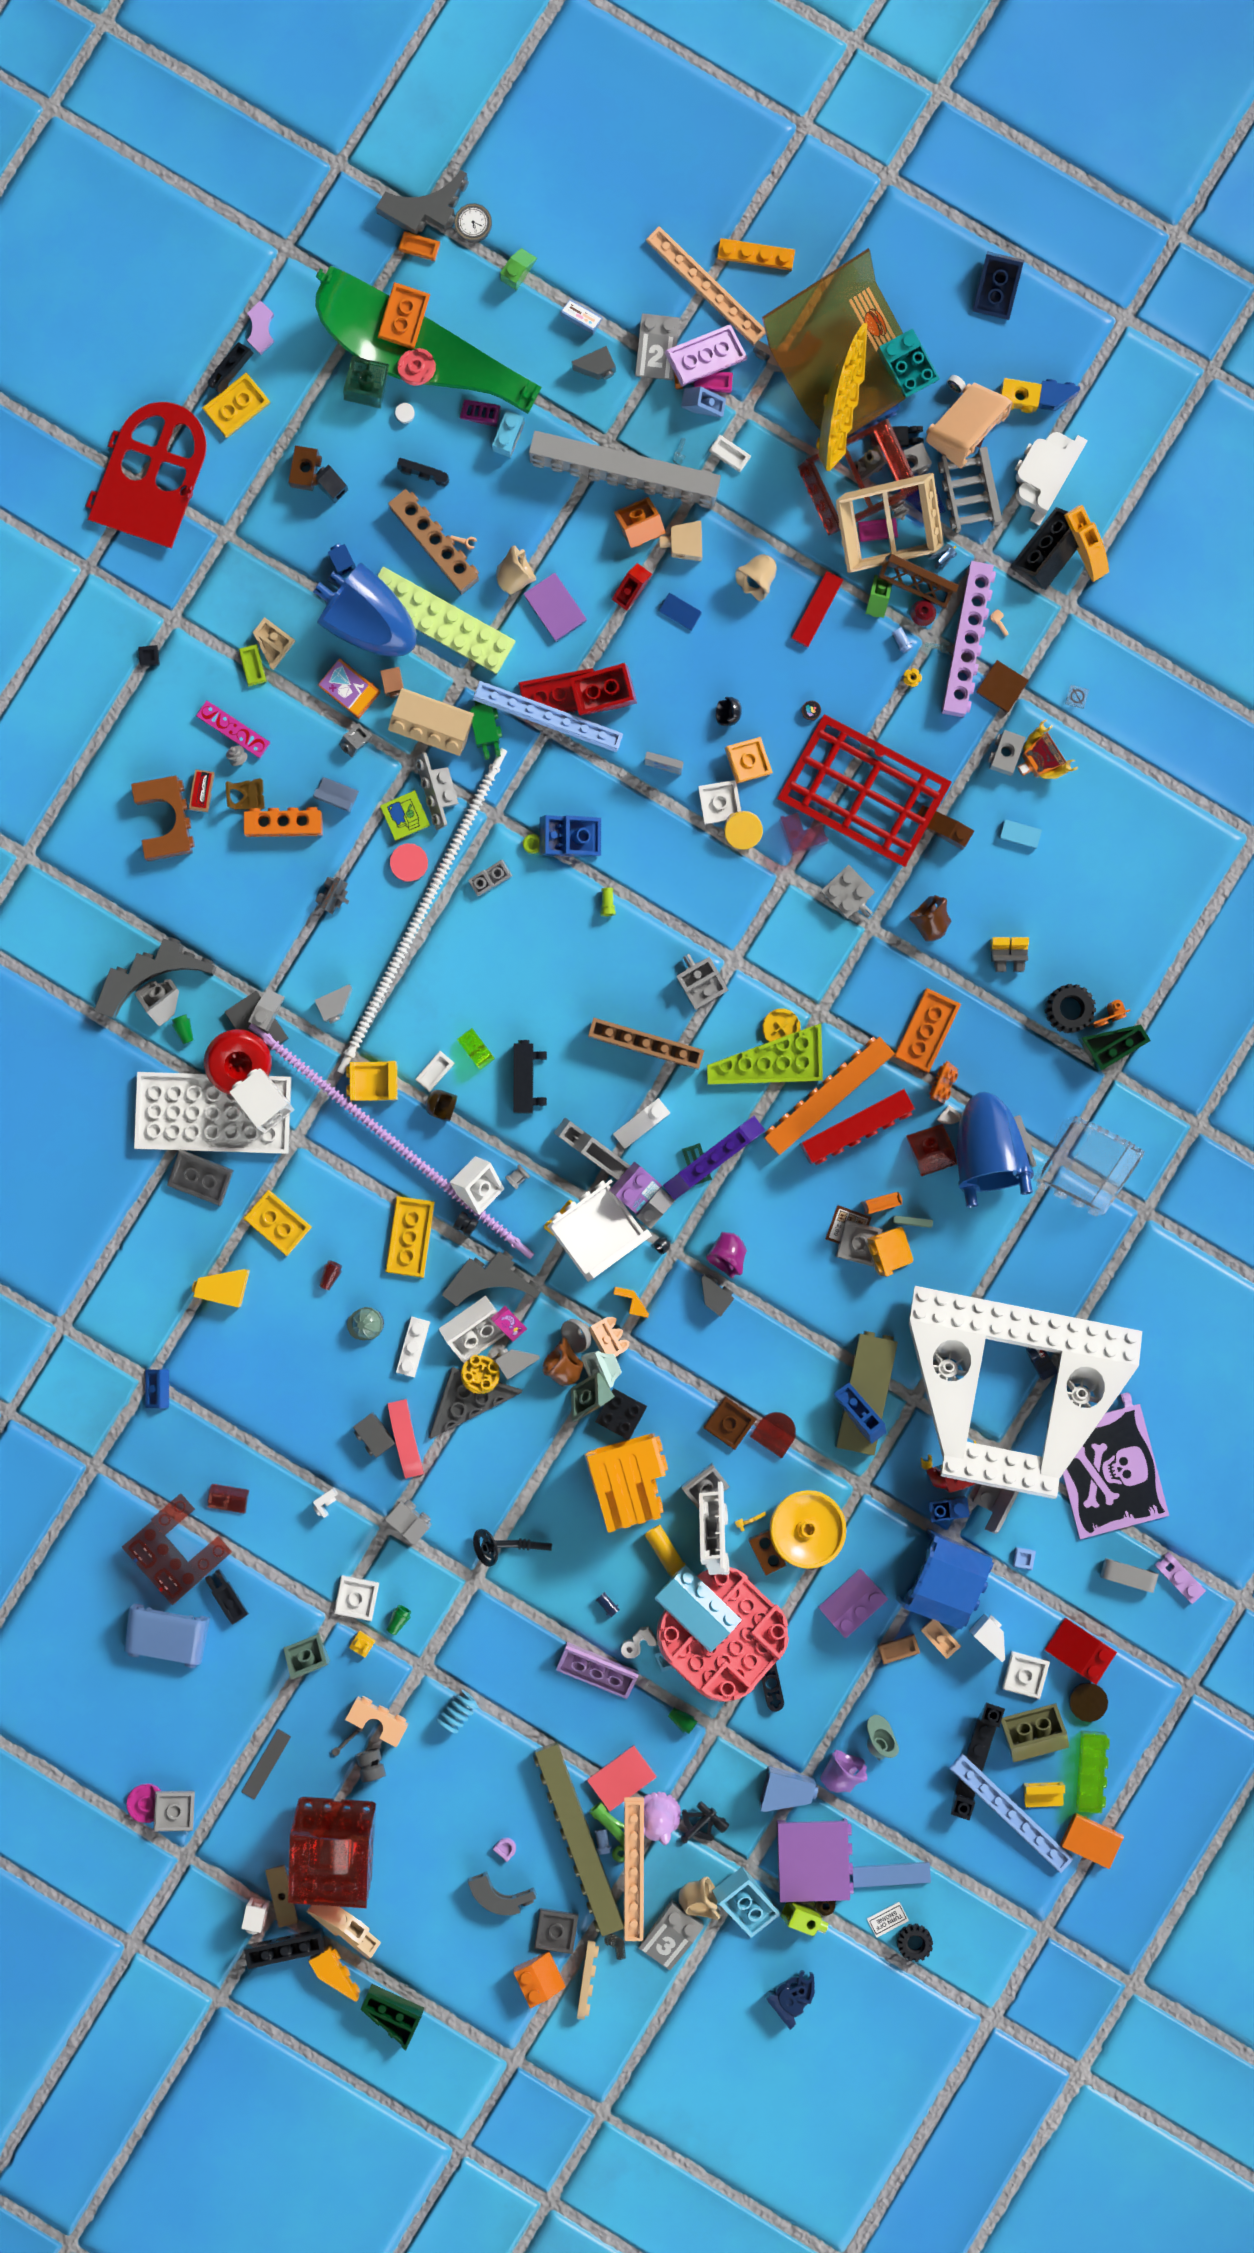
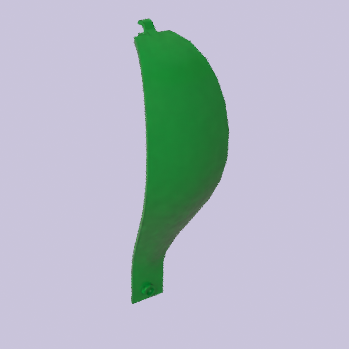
(353, 317)

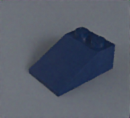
(998, 285)

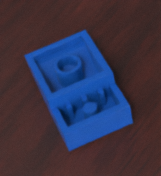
(570, 836)

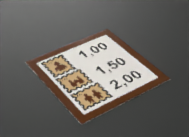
(837, 1224)

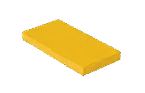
(410, 1236)

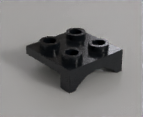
(621, 1414)

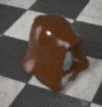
(931, 920)

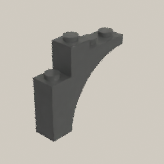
(434, 208)
(497, 1274)

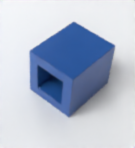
(341, 559)

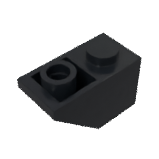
(331, 483)

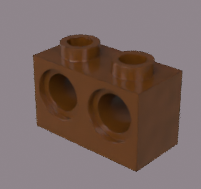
(764, 1553)

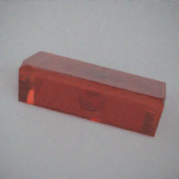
(228, 1498)

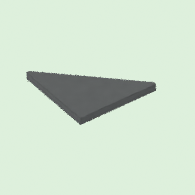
(460, 1404)

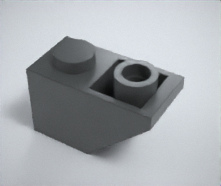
(714, 1296)

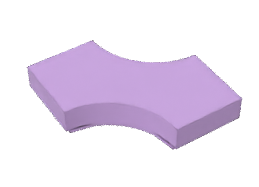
(260, 336)

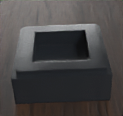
(149, 655)

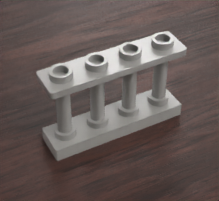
(989, 495)

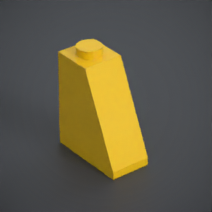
(222, 1288)

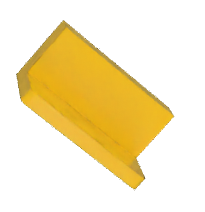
(1044, 1794)

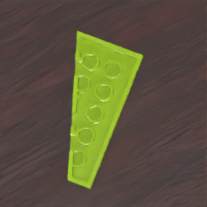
(781, 1060)

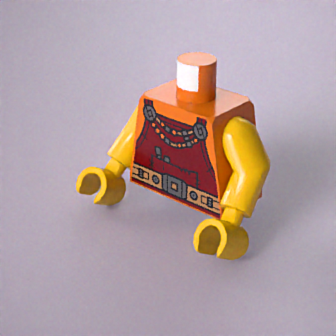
(1043, 756)

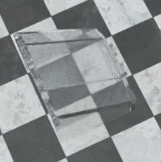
(1087, 1165)

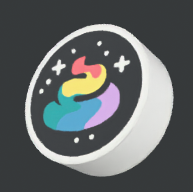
(956, 383)

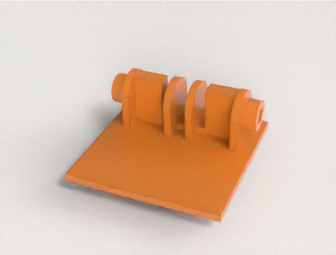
(1116, 1012)
(948, 1076)

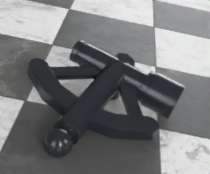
(707, 1815)

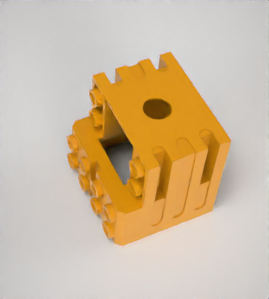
(626, 1481)

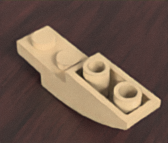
(347, 1926)

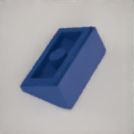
(680, 611)
(156, 1388)

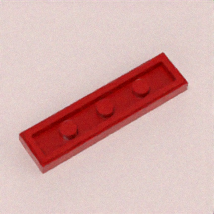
(817, 609)

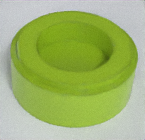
(531, 844)

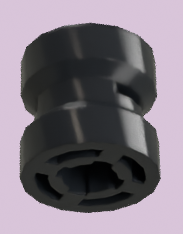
(465, 1224)

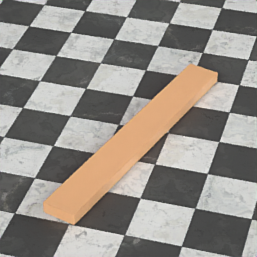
(706, 285)
(633, 1868)

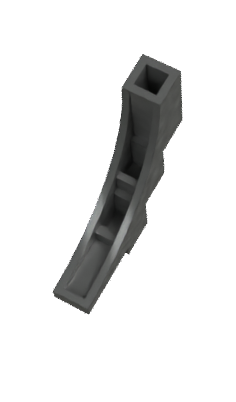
(121, 985)

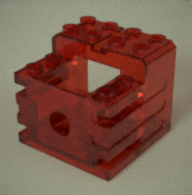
(335, 1868)

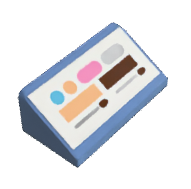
(581, 316)

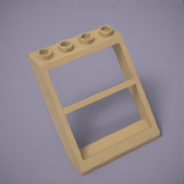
(930, 517)

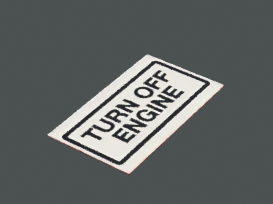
(887, 1919)

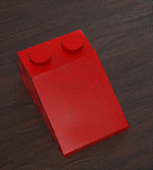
(603, 690)
(1080, 1650)

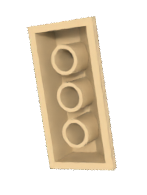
(431, 722)

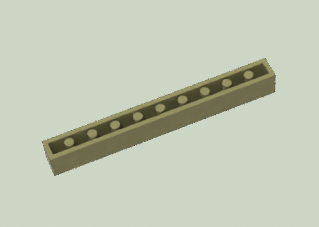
(579, 1839)

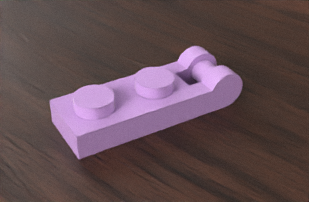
(1180, 1578)

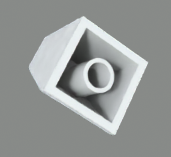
(261, 1100)

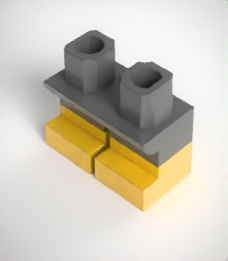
(1009, 950)

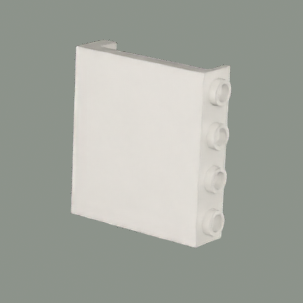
(597, 1231)

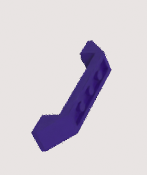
(714, 1157)

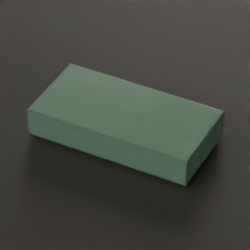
(912, 1221)

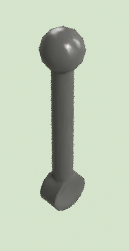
(336, 1750)

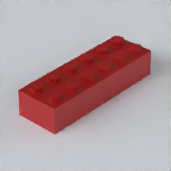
(859, 1125)

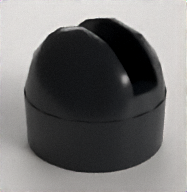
(662, 1245)

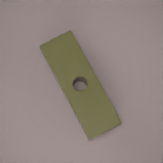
(278, 1883)

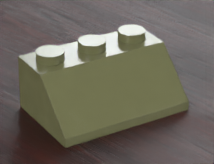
(1035, 1732)

